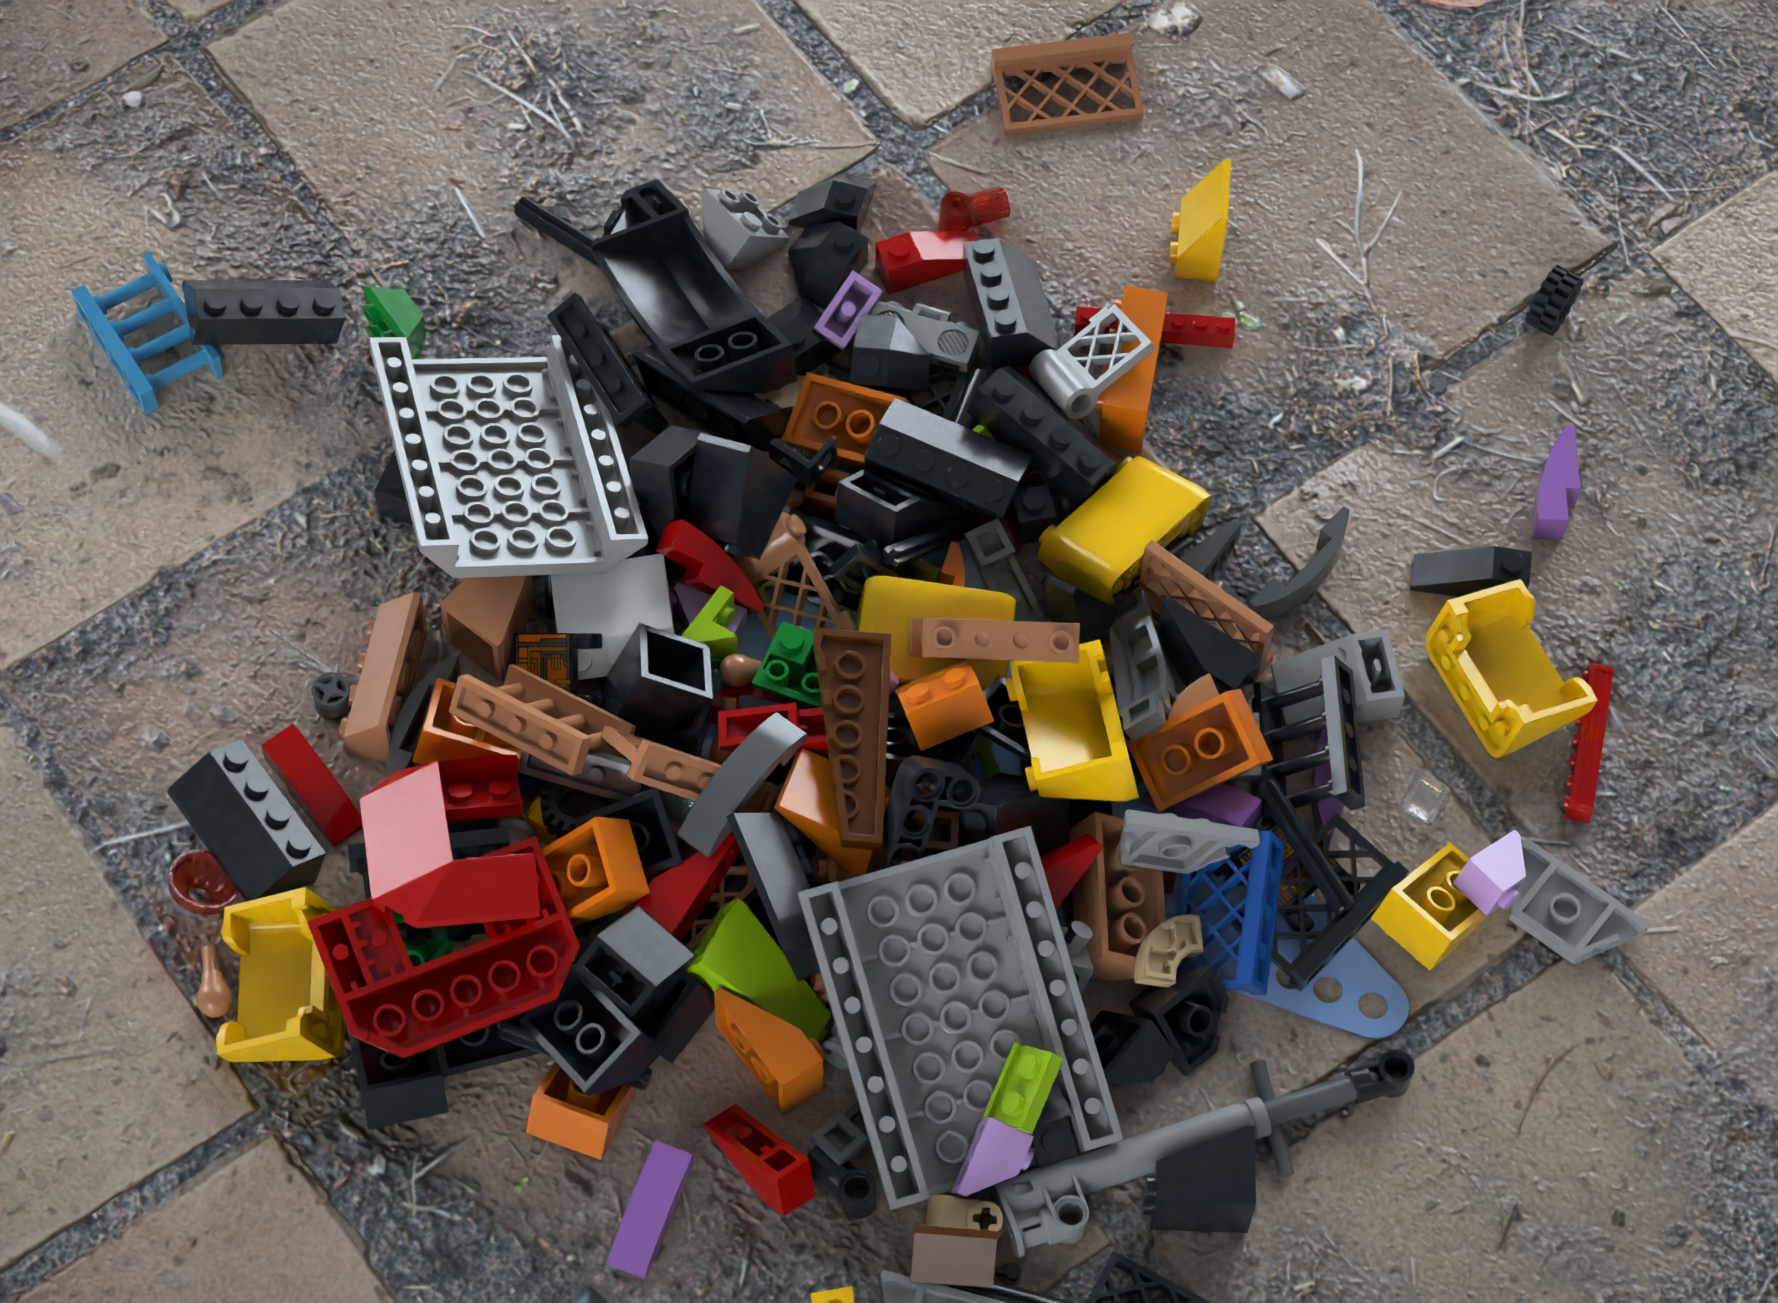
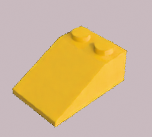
(1202, 226)
(1429, 911)

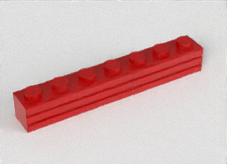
(1177, 328)
(1589, 746)

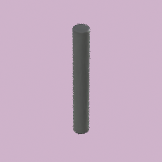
(1277, 1136)

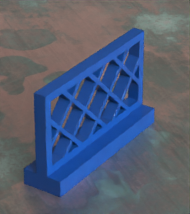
(1258, 907)

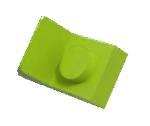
(712, 624)

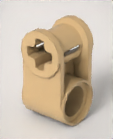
(962, 1213)

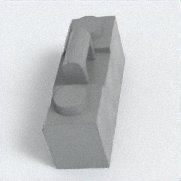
(947, 342)

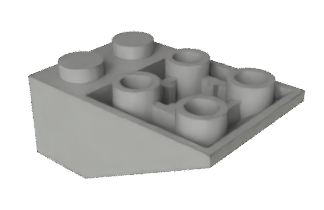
(1375, 677)

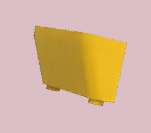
(1107, 535)
(891, 602)
(1501, 670)
(1073, 728)
(283, 987)

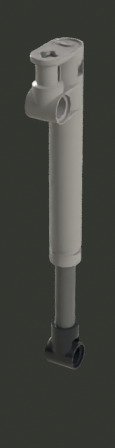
(1040, 1196)

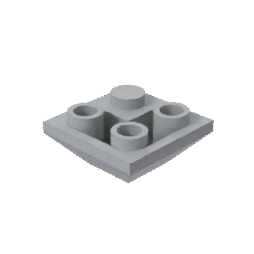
(739, 228)

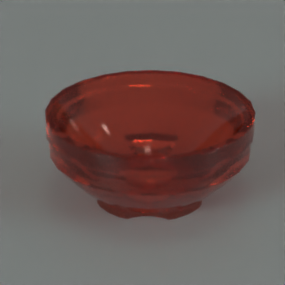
(200, 871)

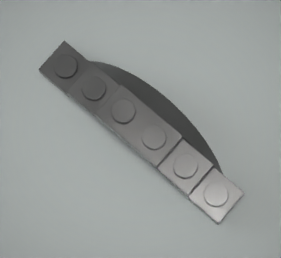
(1140, 667)

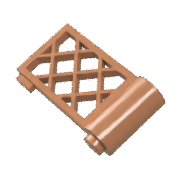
(782, 549)

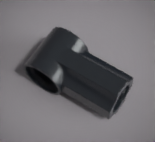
(841, 1181)

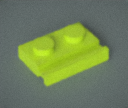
(1023, 1087)

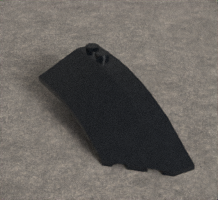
(688, 298)

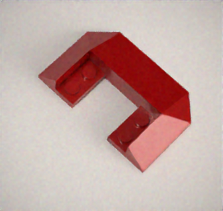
(412, 852)
(456, 994)

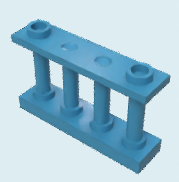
(128, 361)

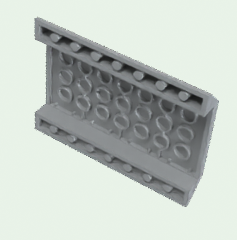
(508, 463)
(933, 986)

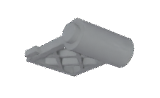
(1066, 378)

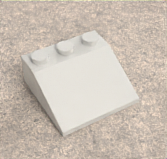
(613, 606)

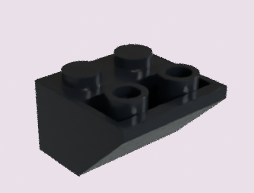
(636, 963)

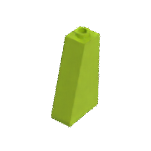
(750, 965)

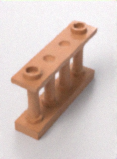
(994, 640)
(537, 718)

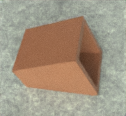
(485, 615)

